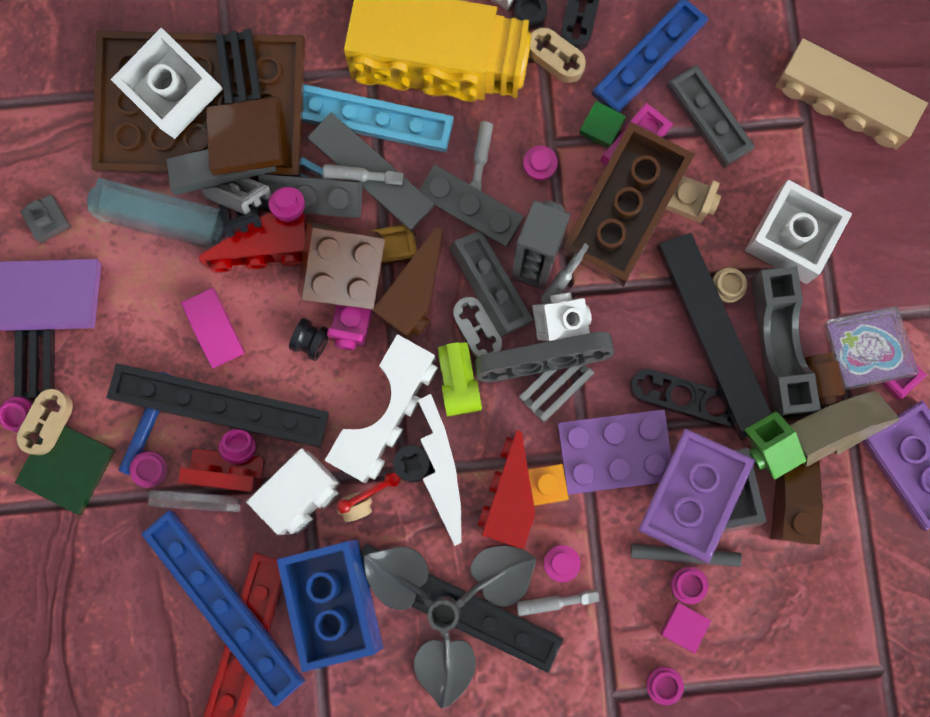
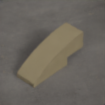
(843, 425)

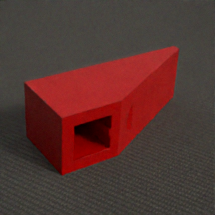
(255, 248)
(513, 505)

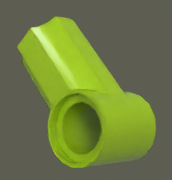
(459, 388)

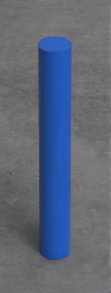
(139, 438)

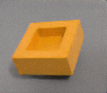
(548, 484)

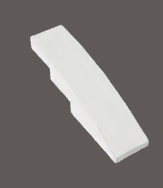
(443, 483)

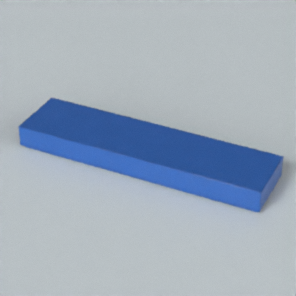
(650, 56)

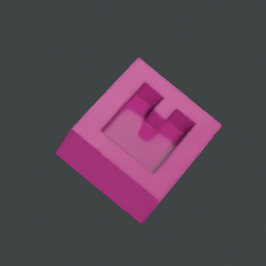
(350, 327)

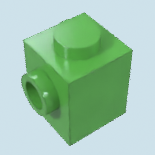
(774, 445)

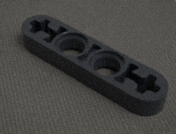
(696, 405)

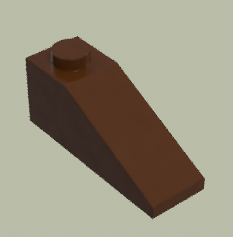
(410, 296)
(798, 506)

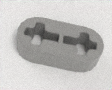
(484, 324)

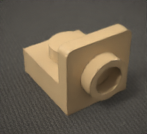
(694, 199)

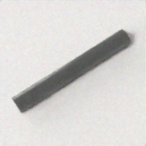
(667, 553)

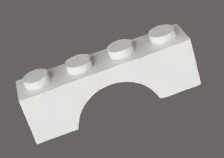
(360, 450)

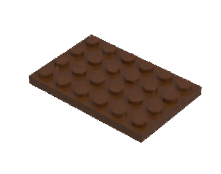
(134, 144)

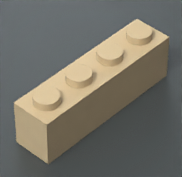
(851, 95)

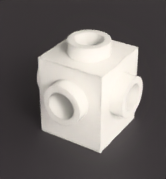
(561, 317)

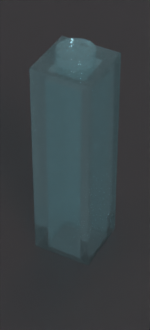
(155, 213)

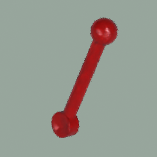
(390, 480)

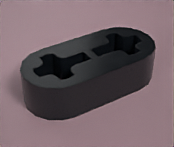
(586, 19)

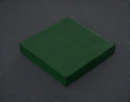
(68, 471)

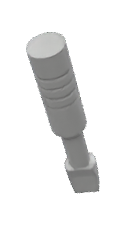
(481, 152)
(361, 174)
(564, 275)
(555, 602)

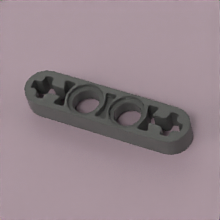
(544, 357)

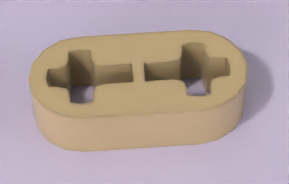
(560, 52)
(36, 422)

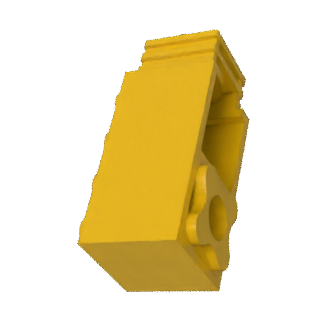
(437, 47)

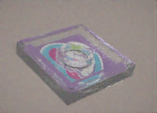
(871, 348)
(194, 501)

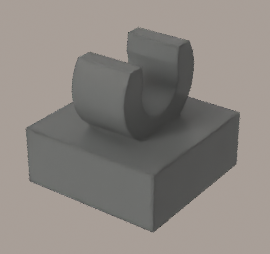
(45, 218)

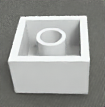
(167, 83)
(798, 231)
(295, 493)

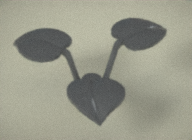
(439, 665)

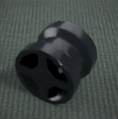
(309, 339)
(417, 467)

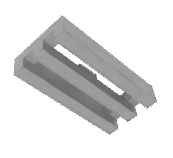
(236, 199)
(534, 406)

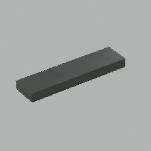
(349, 150)

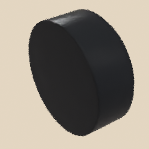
(531, 10)

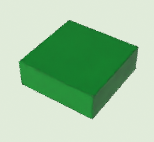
(602, 124)

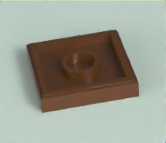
(244, 136)

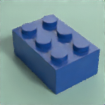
(330, 605)

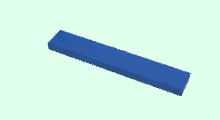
(223, 608)

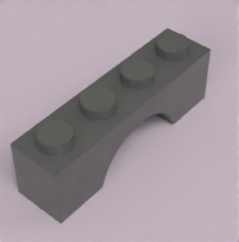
(777, 308)

